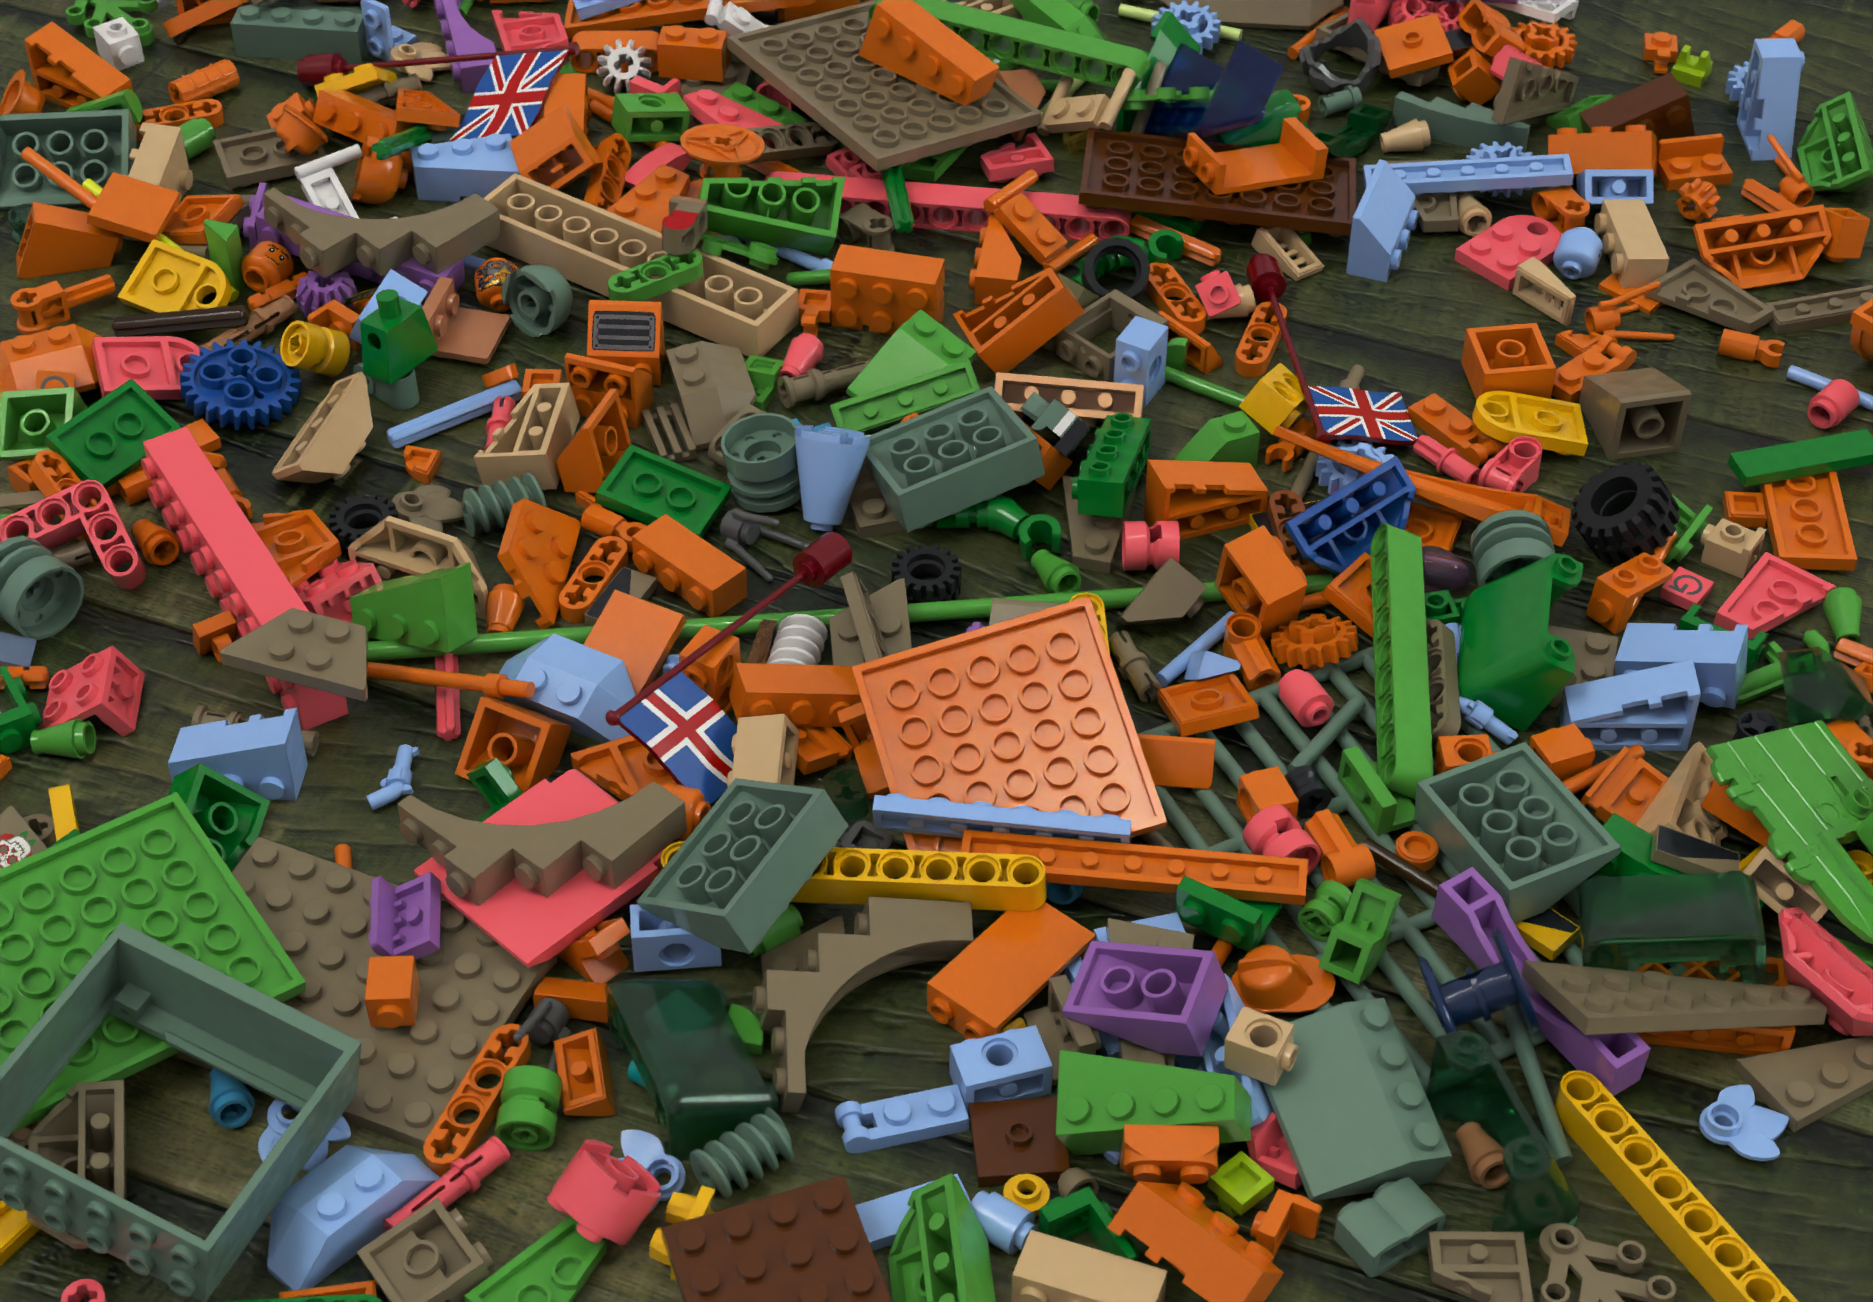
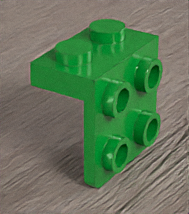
(1223, 916)

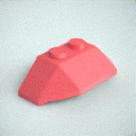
(1828, 971)

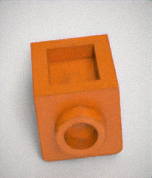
(336, 317)

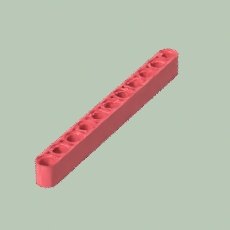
(963, 209)

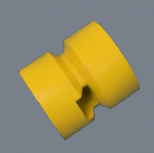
(314, 348)

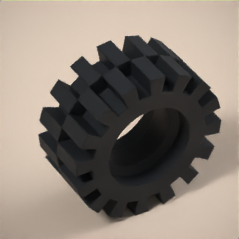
(358, 513)
(928, 563)

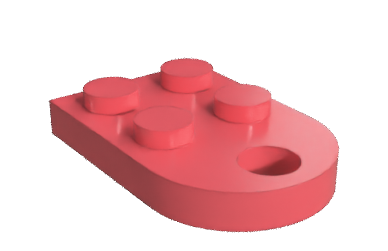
(1506, 245)
(148, 360)

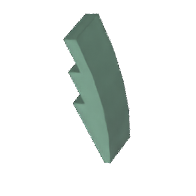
(1458, 124)

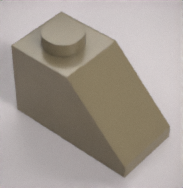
(1165, 597)

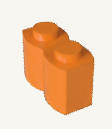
(1488, 28)

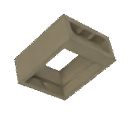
(1112, 311)

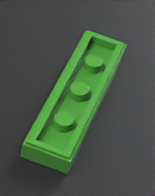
(895, 402)

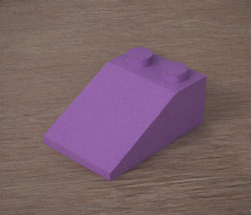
(1149, 995)

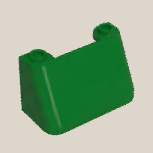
(1506, 643)

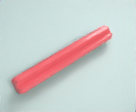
(447, 701)

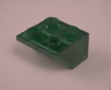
(1821, 687)

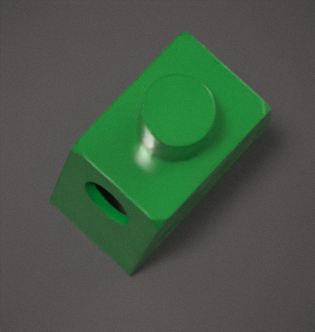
(395, 338)

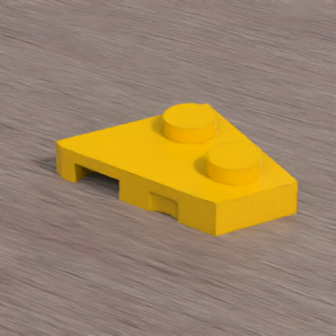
(363, 78)

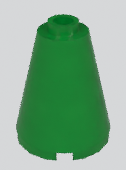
(1268, 131)

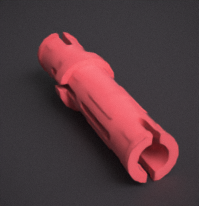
(462, 1178)

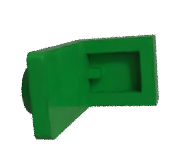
(21, 720)
(495, 785)
(1081, 1213)

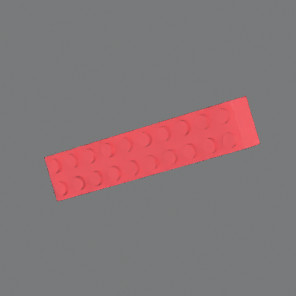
(228, 554)

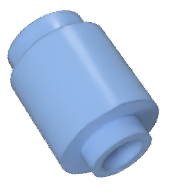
(1003, 1221)

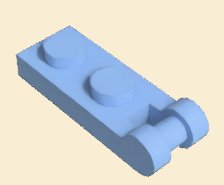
(902, 1119)

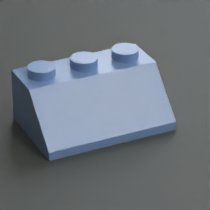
(1381, 225)

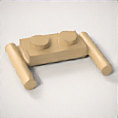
(1084, 111)

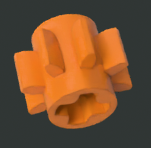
(1698, 200)

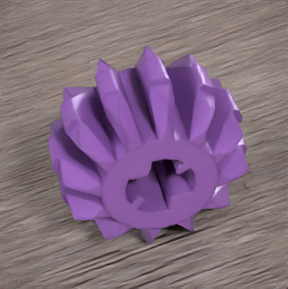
(317, 291)

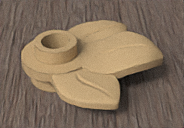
(418, 51)

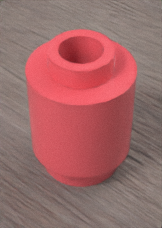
(1833, 404)
(1305, 698)

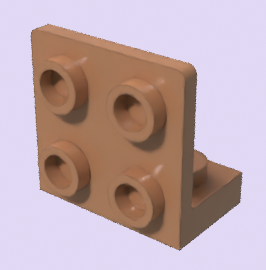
(462, 331)

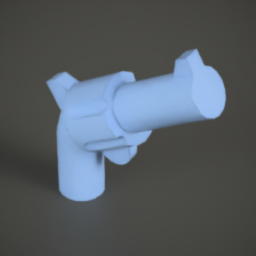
(1482, 717)
(398, 779)

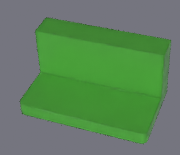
(1379, 806)

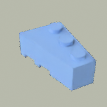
(1717, 656)
(257, 754)

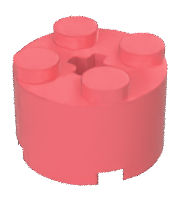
(605, 1193)

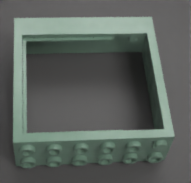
(213, 1022)

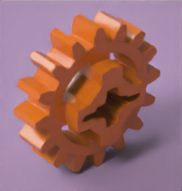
(1547, 42)
(1314, 641)

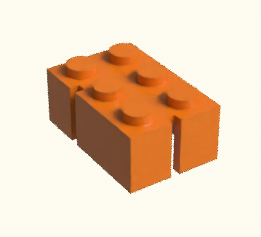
(884, 288)

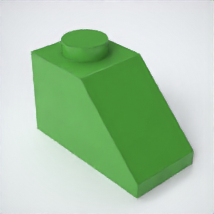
(1224, 440)

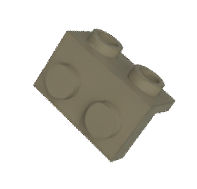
(1059, 1031)

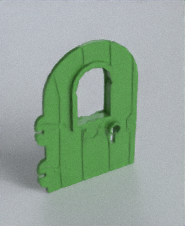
(1810, 803)

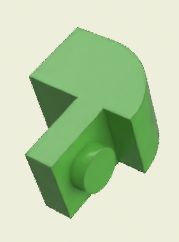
(1363, 934)

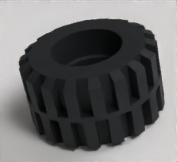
(1625, 512)

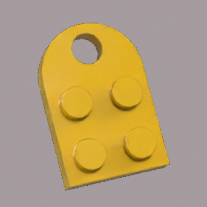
(174, 281)
(1550, 421)

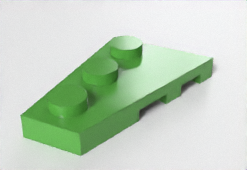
(545, 1271)

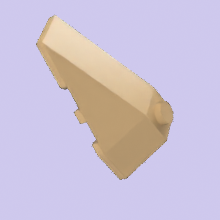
(1681, 800)

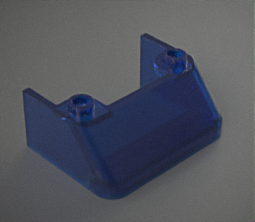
(1235, 103)

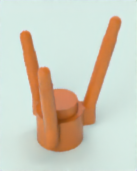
(1793, 185)
(1606, 316)

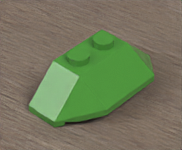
(1836, 148)
(940, 1249)

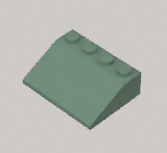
(299, 29)
(75, 142)
(952, 458)
(1514, 828)
(745, 862)
(1355, 1104)

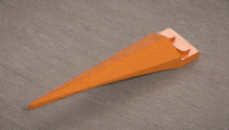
(1458, 498)

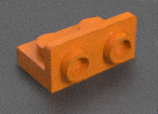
(1692, 158)

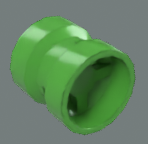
(1325, 909)

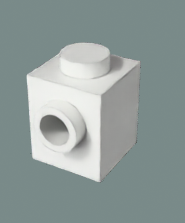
(118, 43)

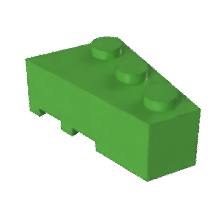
(421, 609)

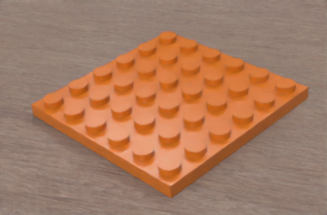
(1011, 722)

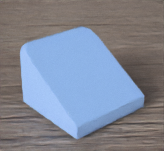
(1208, 664)

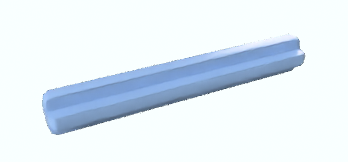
(451, 415)

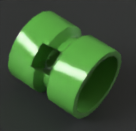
(528, 1108)

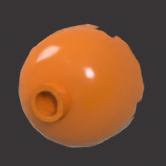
(377, 178)

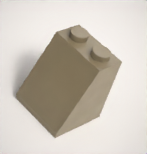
(1635, 411)

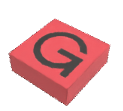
(1686, 589)

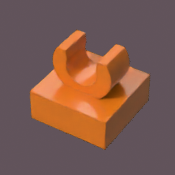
(214, 634)

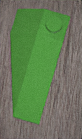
(1059, 15)

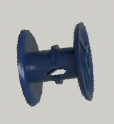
(1481, 991)

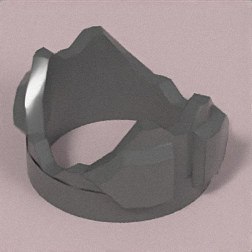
(1354, 34)

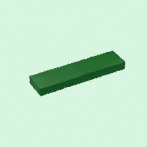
(1802, 458)

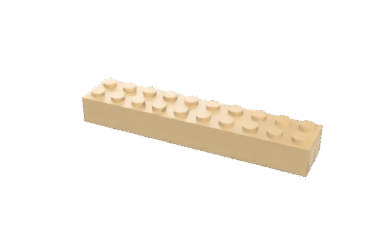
(593, 244)

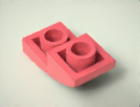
(667, 154)
(848, 164)

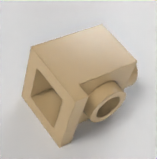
(1731, 547)

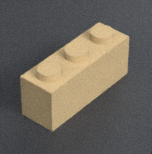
(1631, 242)
(1071, 1272)

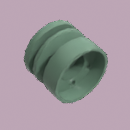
(762, 462)
(1509, 543)
(37, 588)

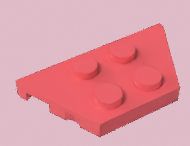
(529, 30)

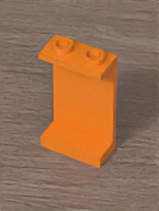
(1293, 160)
(1005, 970)

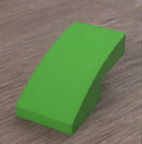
(764, 378)

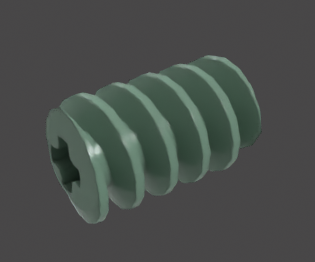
(497, 502)
(742, 1153)

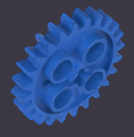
(239, 384)

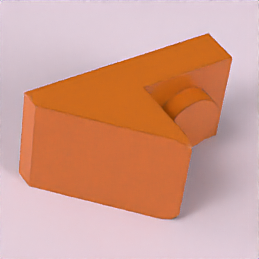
(598, 952)

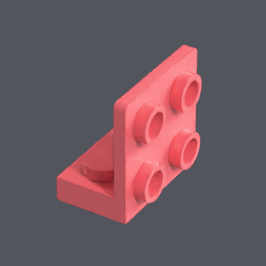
(332, 587)
(98, 685)

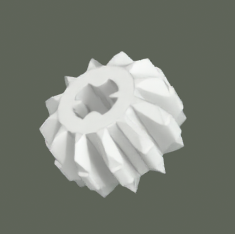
(612, 62)

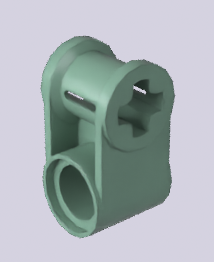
(399, 395)

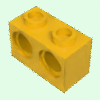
(1275, 400)

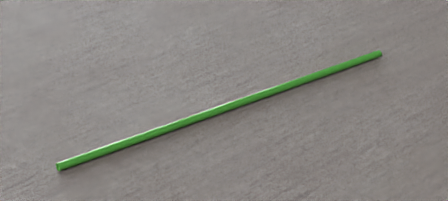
(917, 613)

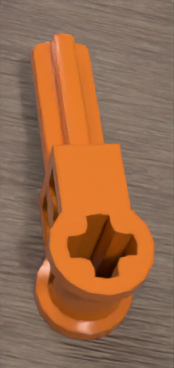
(51, 303)

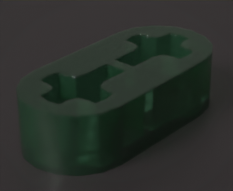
(847, 793)

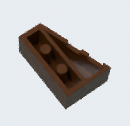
(1657, 104)

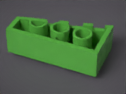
(775, 210)
(1107, 1092)

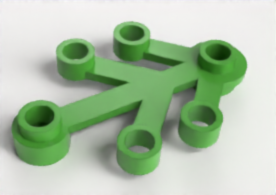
(114, 9)
(1138, 100)
(760, 254)

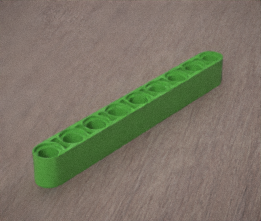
(1038, 44)
(1400, 660)

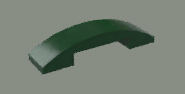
(1361, 131)

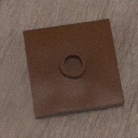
(1016, 1140)

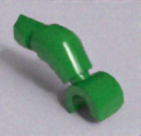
(1161, 245)
(1010, 519)

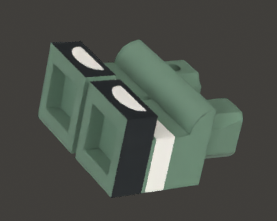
(1058, 419)

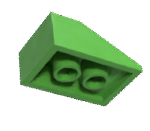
(911, 351)

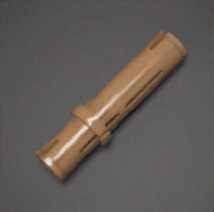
(258, 324)

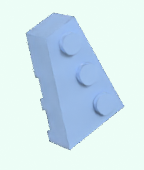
(1770, 97)
(462, 167)
(1638, 707)

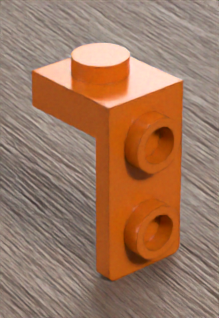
(1619, 587)
(858, 732)

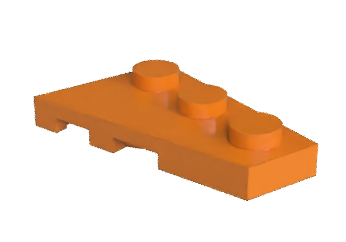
(425, 108)
(650, 198)

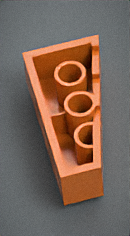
(927, 52)

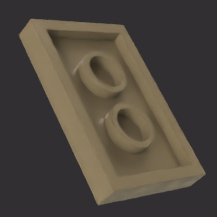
(258, 158)

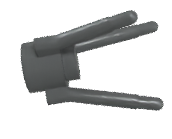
(742, 529)
(544, 1025)

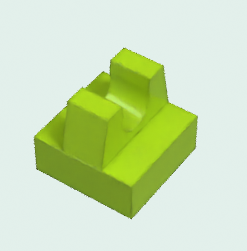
(1692, 69)
(1240, 1184)

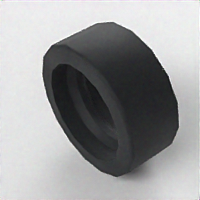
(1122, 247)

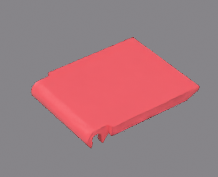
(524, 919)

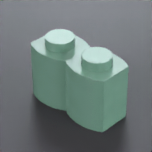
(1387, 1226)

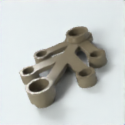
(1595, 1284)

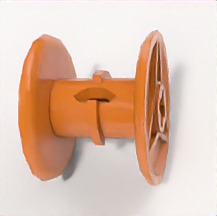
(720, 148)

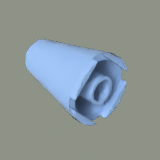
(828, 471)

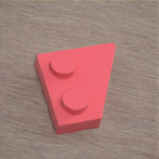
(1012, 162)

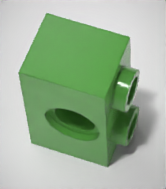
(650, 116)

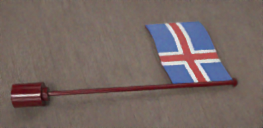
(683, 722)

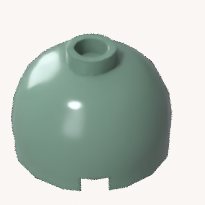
(538, 299)

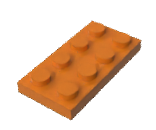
(1809, 522)

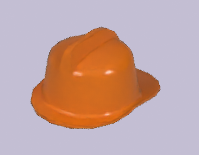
(21, 96)
(299, 132)
(1282, 982)

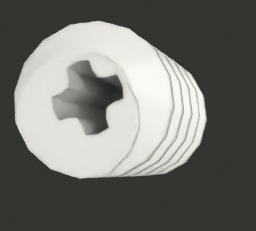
(798, 641)

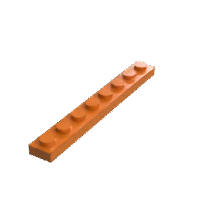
(1151, 867)

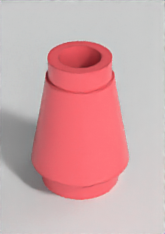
(802, 355)

